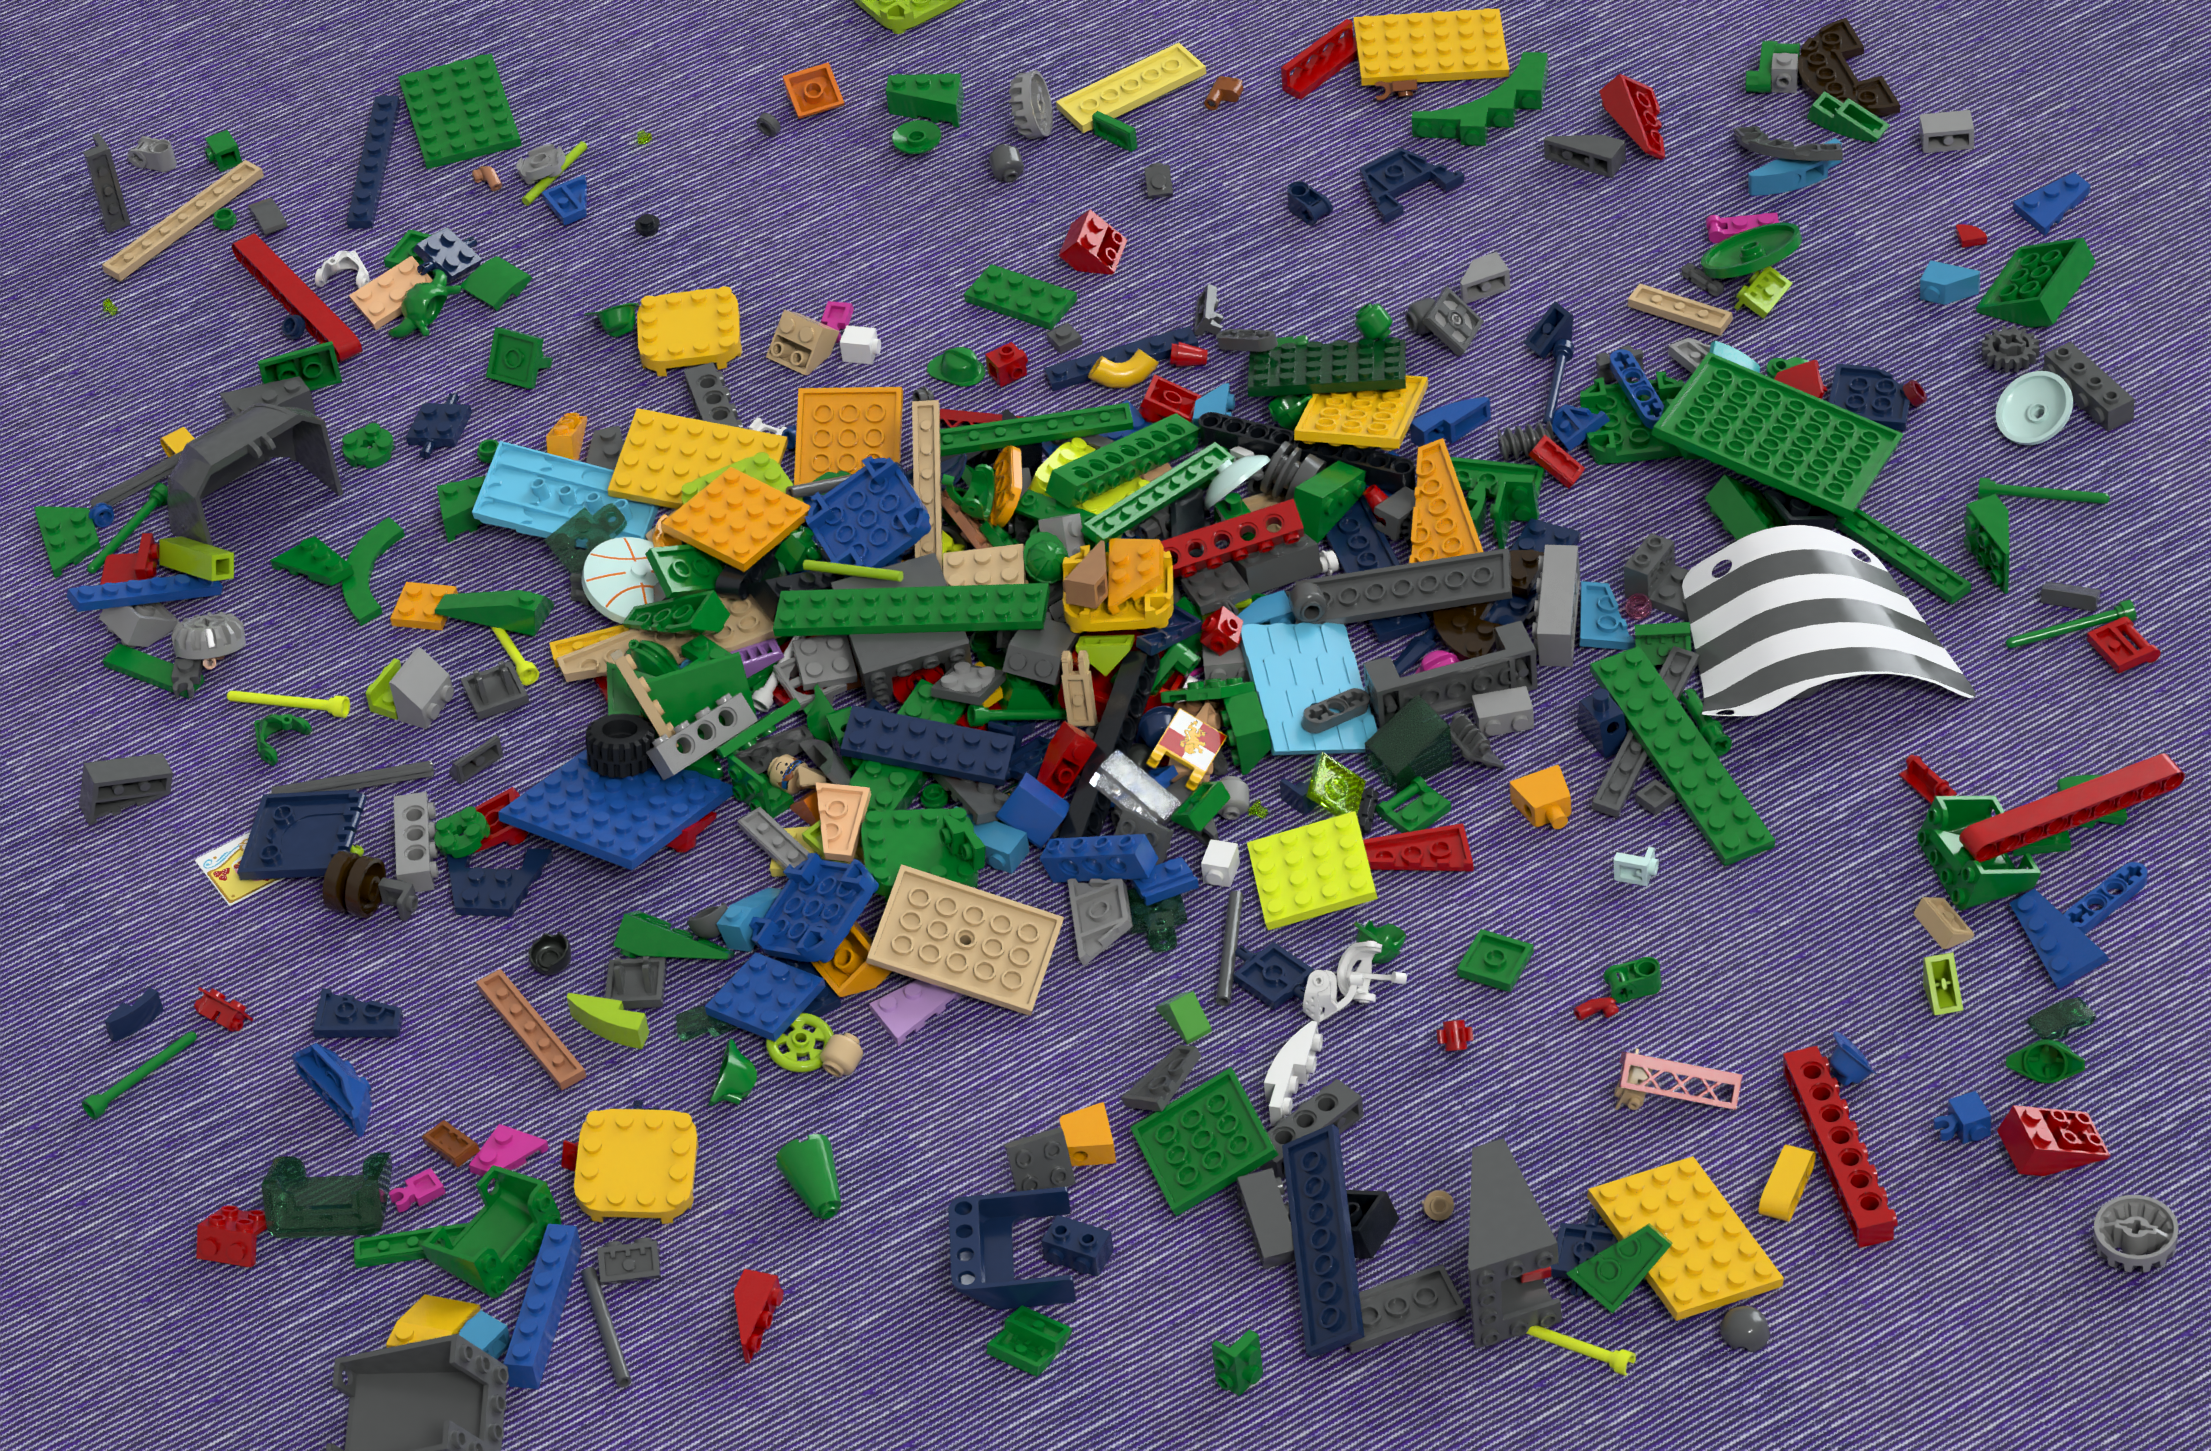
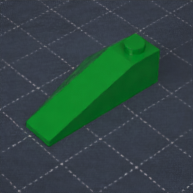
(507, 610)
(687, 615)
(1017, 690)
(652, 936)

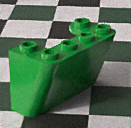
(1974, 883)
(501, 1236)

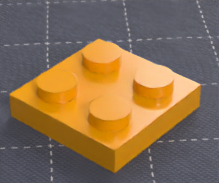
(418, 604)

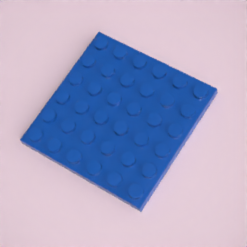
(614, 816)

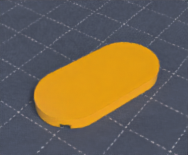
(1007, 485)

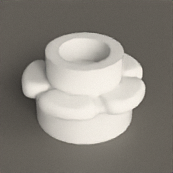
(1328, 562)

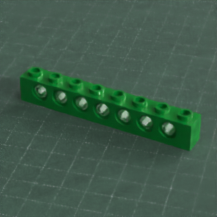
(1122, 460)

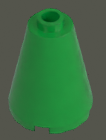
(812, 1174)

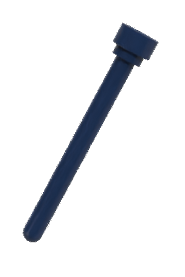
(1562, 352)

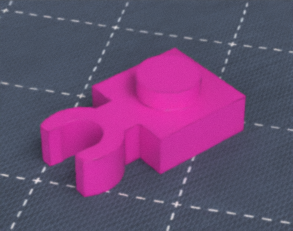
(837, 316)
(419, 1188)

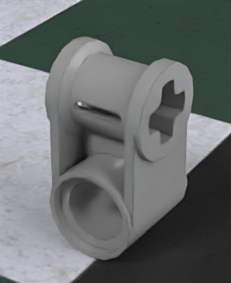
(153, 154)

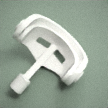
(342, 261)
(1365, 952)
(1322, 993)

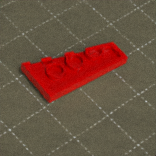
(1426, 850)

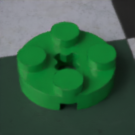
(356, 445)
(466, 821)

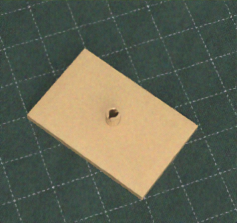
(935, 917)

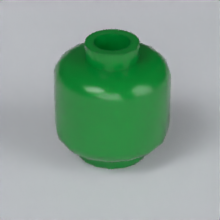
(1373, 321)

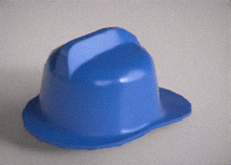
(1848, 1062)

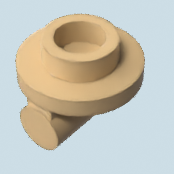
(1438, 1205)

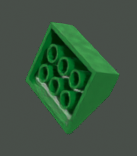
(2038, 282)
(698, 687)

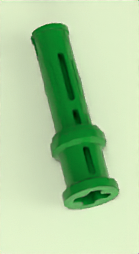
(1708, 727)

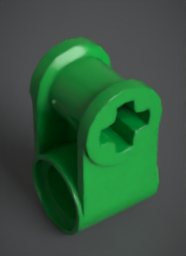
(1635, 979)

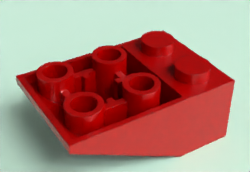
(2050, 1140)

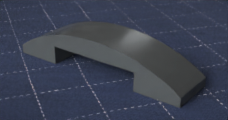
(826, 761)

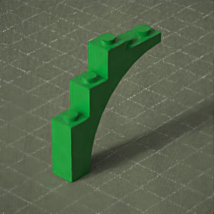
(1497, 109)

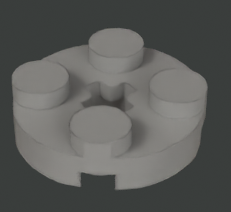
(542, 162)

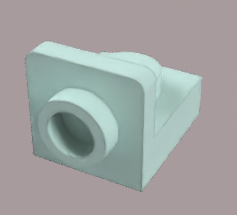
(1635, 868)

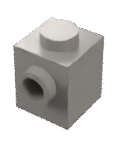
(1784, 73)

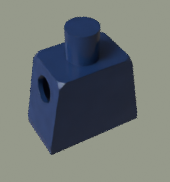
(1597, 716)

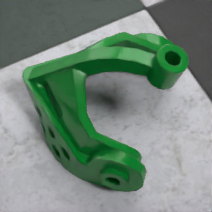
(982, 486)
(271, 724)

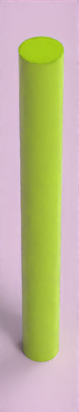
(546, 181)
(853, 570)

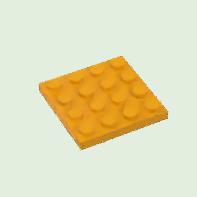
(845, 427)
(736, 519)

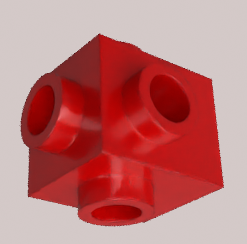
(1006, 364)
(1221, 631)

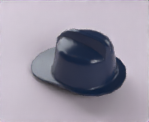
(1154, 724)

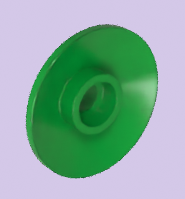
(916, 137)

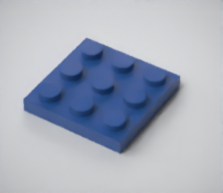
(765, 996)

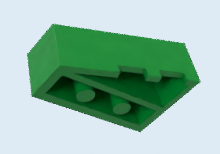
(926, 96)

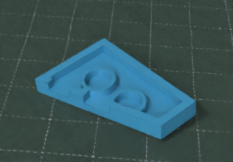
(1600, 619)

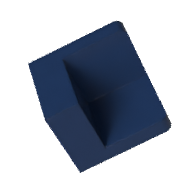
(1296, 796)

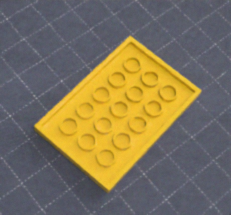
(1431, 46)
(1362, 417)
(674, 450)
(1712, 1250)

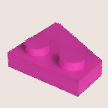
(506, 1149)

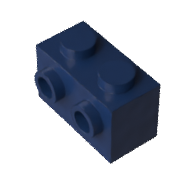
(1077, 1245)

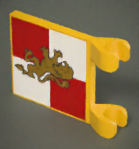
(1190, 744)

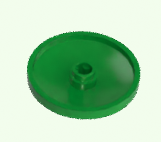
(1751, 250)

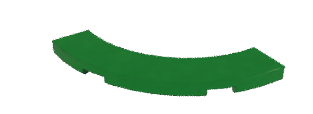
(362, 558)

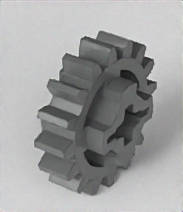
(2010, 348)

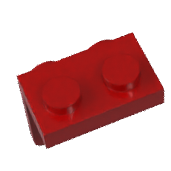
(133, 565)
(230, 1236)

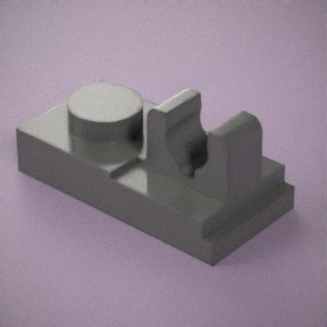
(1206, 318)

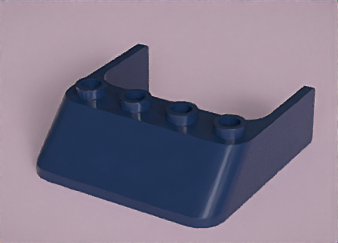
(984, 1248)

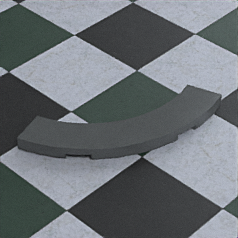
(1757, 141)

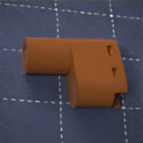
(1224, 89)

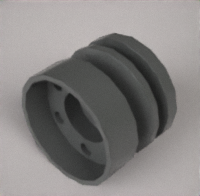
(1288, 472)

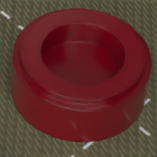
(1915, 393)

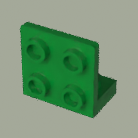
(1514, 501)
(756, 789)

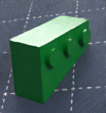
(1328, 497)
(456, 505)

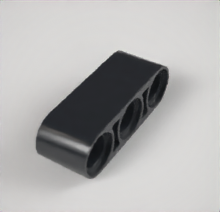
(733, 582)

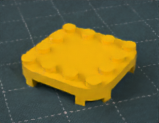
(688, 329)
(1146, 612)
(636, 1164)

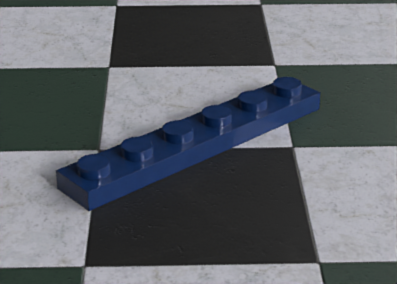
(1077, 370)

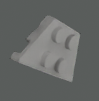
(1099, 914)

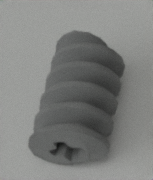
(1522, 440)

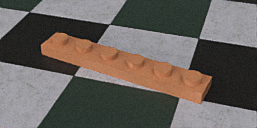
(531, 1029)

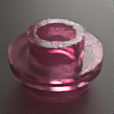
(1638, 606)

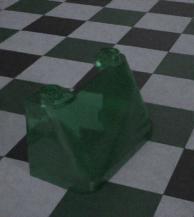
(328, 1204)

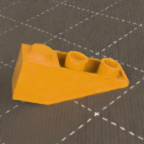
(567, 436)

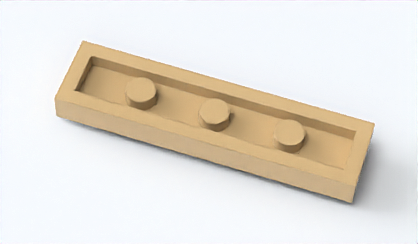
(1680, 309)
(640, 689)

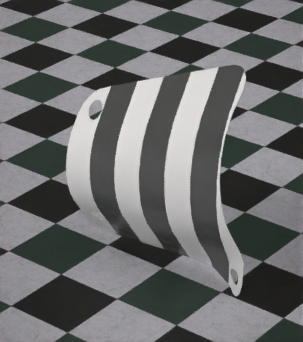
(1800, 616)

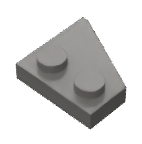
(1689, 353)

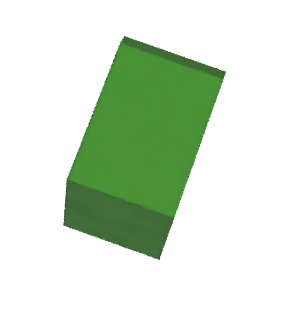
(1185, 1016)

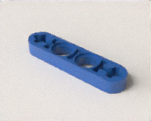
(1633, 390)
(2108, 901)

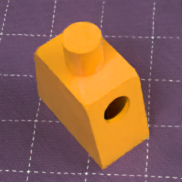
(1542, 797)
(1088, 1136)

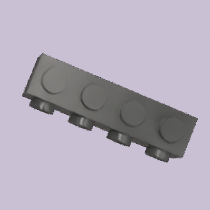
(2090, 386)

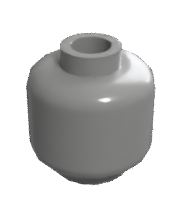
(1239, 798)

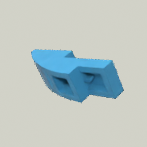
(1788, 174)

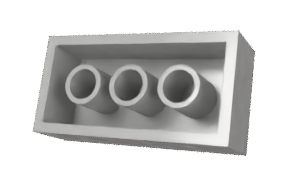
(1557, 605)

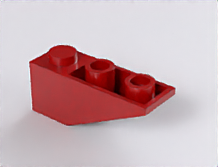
(1065, 758)
(755, 1303)

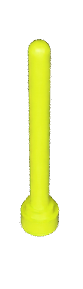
(526, 670)
(337, 706)
(1616, 1360)

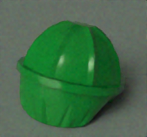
(1288, 410)
(1044, 557)
(1388, 935)

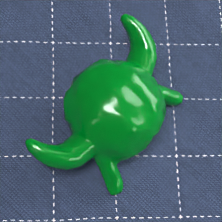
(423, 305)

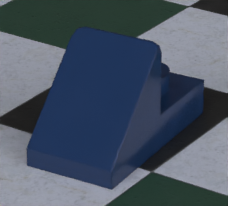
(1554, 325)
(1013, 728)

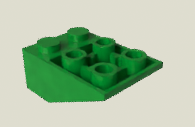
(1989, 537)

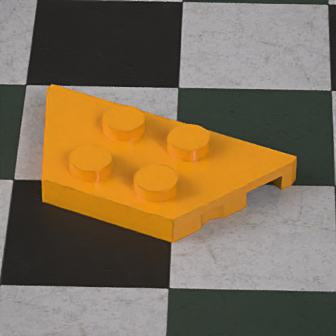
(1133, 569)

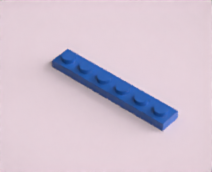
(141, 592)

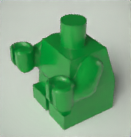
(797, 549)

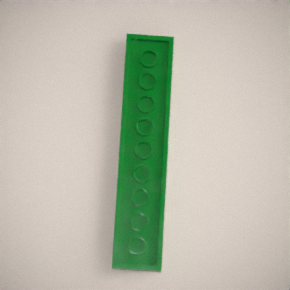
(912, 609)
(1683, 756)

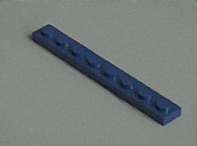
(373, 162)

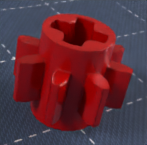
(1454, 1035)

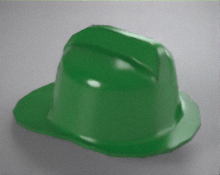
(617, 319)
(957, 367)

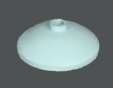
(2028, 399)
(1231, 476)

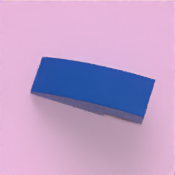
(1450, 421)

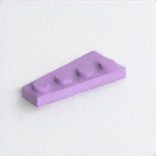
(910, 1007)

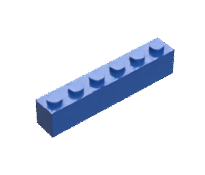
(543, 1306)

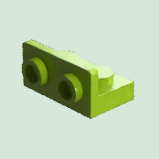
(1765, 291)
(379, 693)

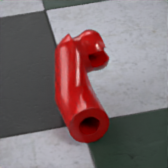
(1595, 1005)

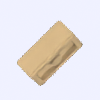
(809, 777)
(1942, 922)

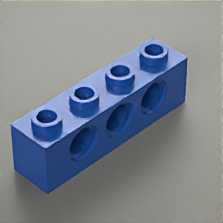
(1099, 858)

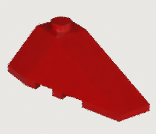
(1636, 111)

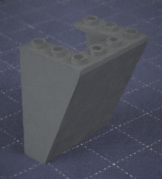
(899, 654)
(1504, 1242)
(423, 1397)

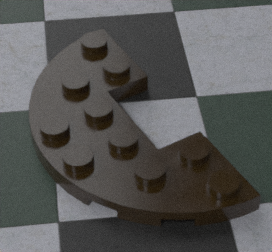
(1825, 69)
(1464, 626)

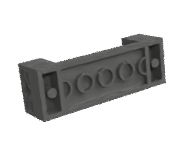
(1654, 574)
(1452, 685)

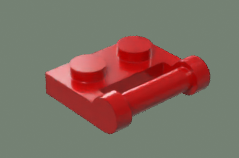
(2117, 650)

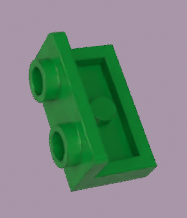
(1239, 1365)

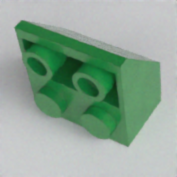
(1246, 730)

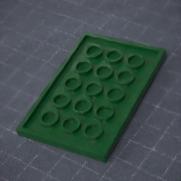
(1328, 367)

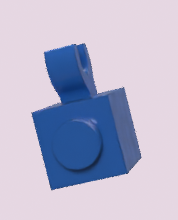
(1966, 1117)

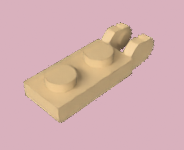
(1078, 690)

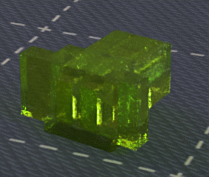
(643, 137)
(110, 307)
(1257, 809)

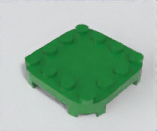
(1625, 435)
(913, 841)

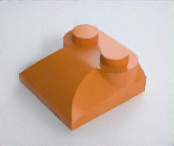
(813, 90)

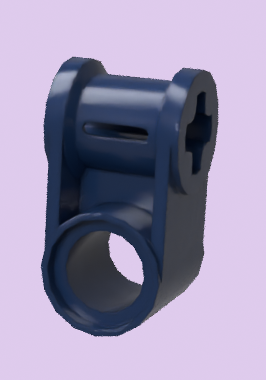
(1307, 202)

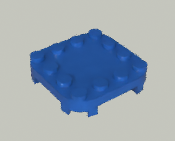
(869, 516)
(814, 909)

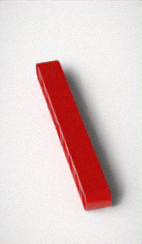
(296, 296)
(2071, 807)

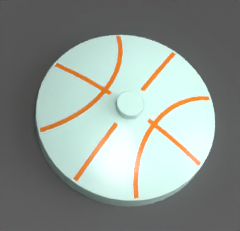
(619, 577)

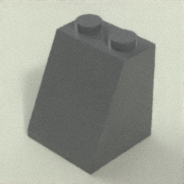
(1039, 651)

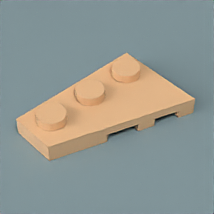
(841, 818)

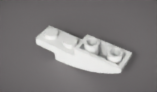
(1290, 1069)

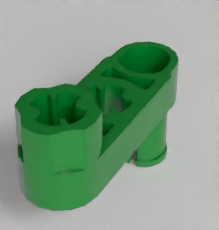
(1761, 80)
(1177, 658)

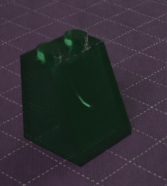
(1410, 746)

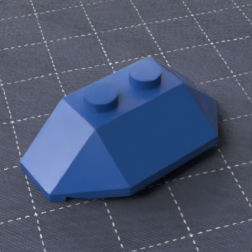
(336, 1085)

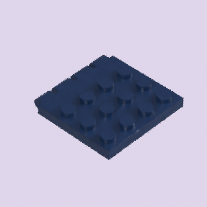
(300, 833)

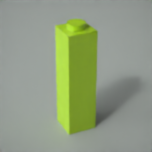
(196, 558)

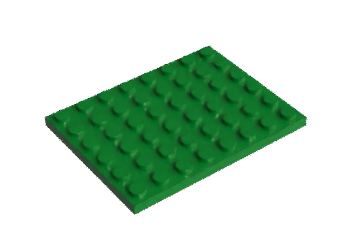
(1778, 435)

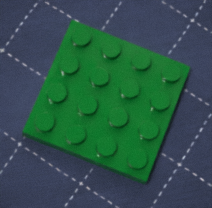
(1204, 1141)

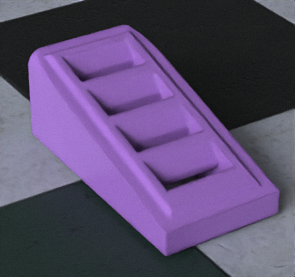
(756, 657)

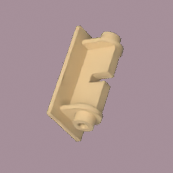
(1632, 1098)

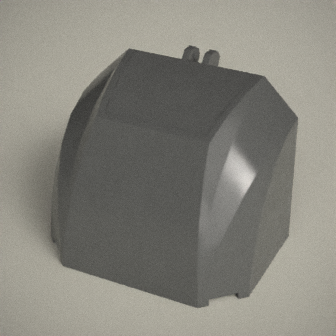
(237, 448)

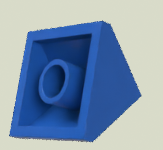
(1033, 810)

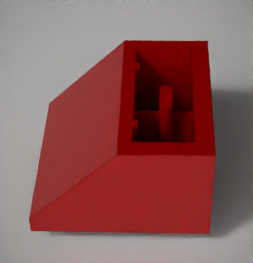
(1092, 245)

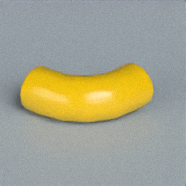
(1123, 374)

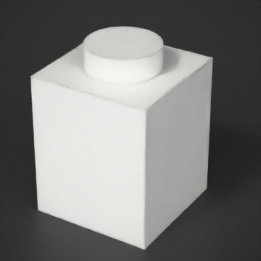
(859, 345)
(1220, 863)

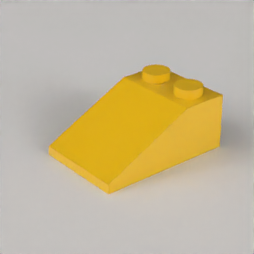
(431, 1319)

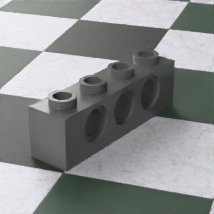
(710, 397)
(1332, 1105)

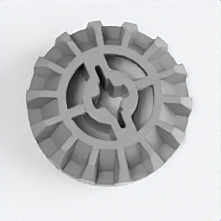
(1031, 105)
(208, 636)
(2138, 1227)

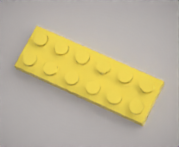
(1132, 86)

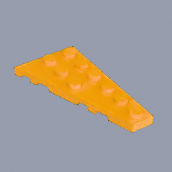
(1440, 515)

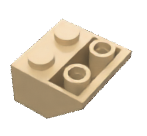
(801, 342)

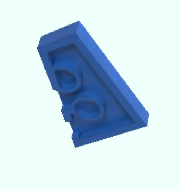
(2050, 202)

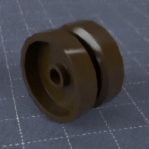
(353, 884)

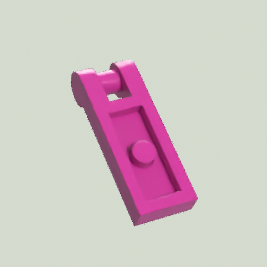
(1723, 228)

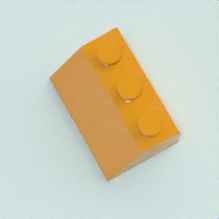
(848, 969)

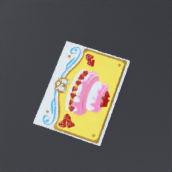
(222, 868)

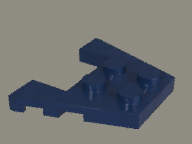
(1398, 173)
(1180, 627)
(494, 890)

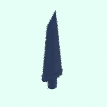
(1415, 650)

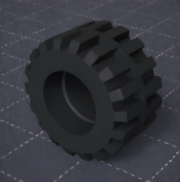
(619, 745)

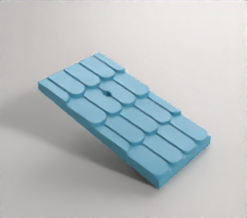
(544, 491)
(1299, 668)

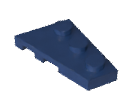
(348, 1017)

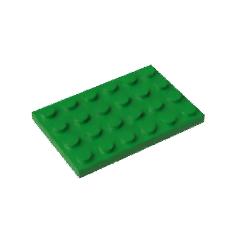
(459, 111)

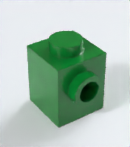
(222, 151)

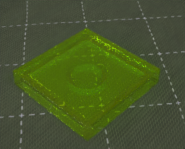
(1335, 786)

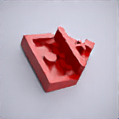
(1804, 378)

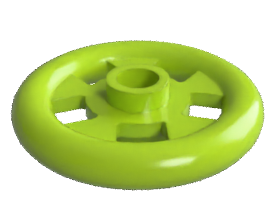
(796, 1049)

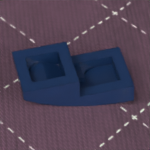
(130, 1019)

